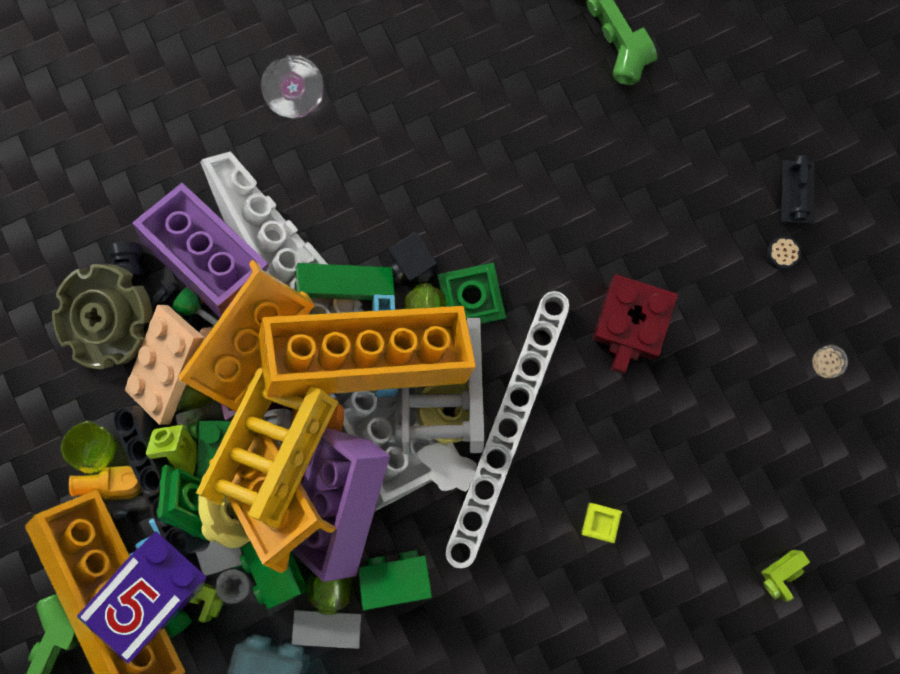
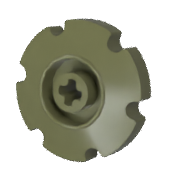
(101, 316)

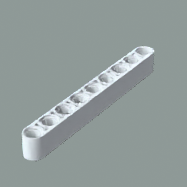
(515, 414)

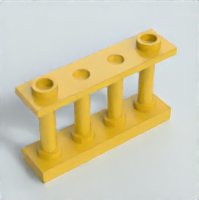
(291, 460)

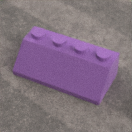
(198, 247)
(344, 489)

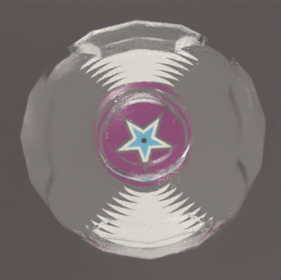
(292, 86)

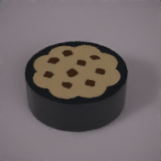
(783, 253)

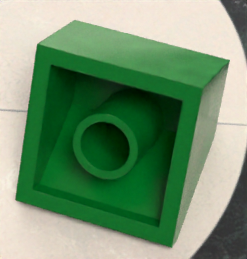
(394, 581)
(271, 585)

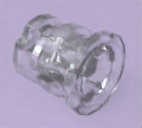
(223, 583)

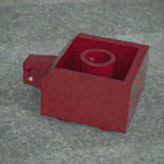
(616, 329)

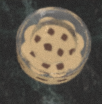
(830, 361)

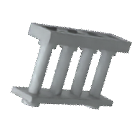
(470, 399)

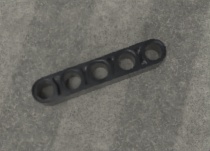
(134, 431)

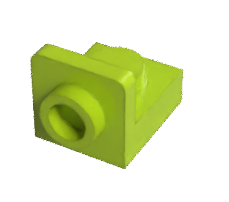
(176, 445)
(786, 568)
(212, 602)

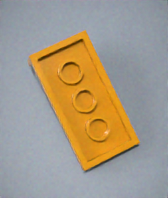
(231, 350)
(298, 522)

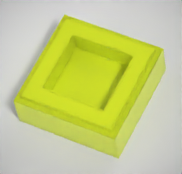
(601, 523)

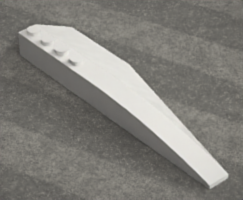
(276, 241)

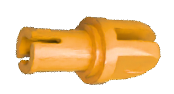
(111, 482)

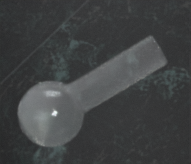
(212, 410)
(119, 508)

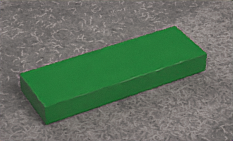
(343, 281)

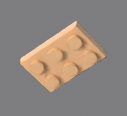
(159, 362)

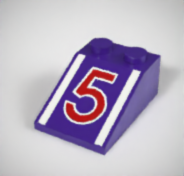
(142, 597)

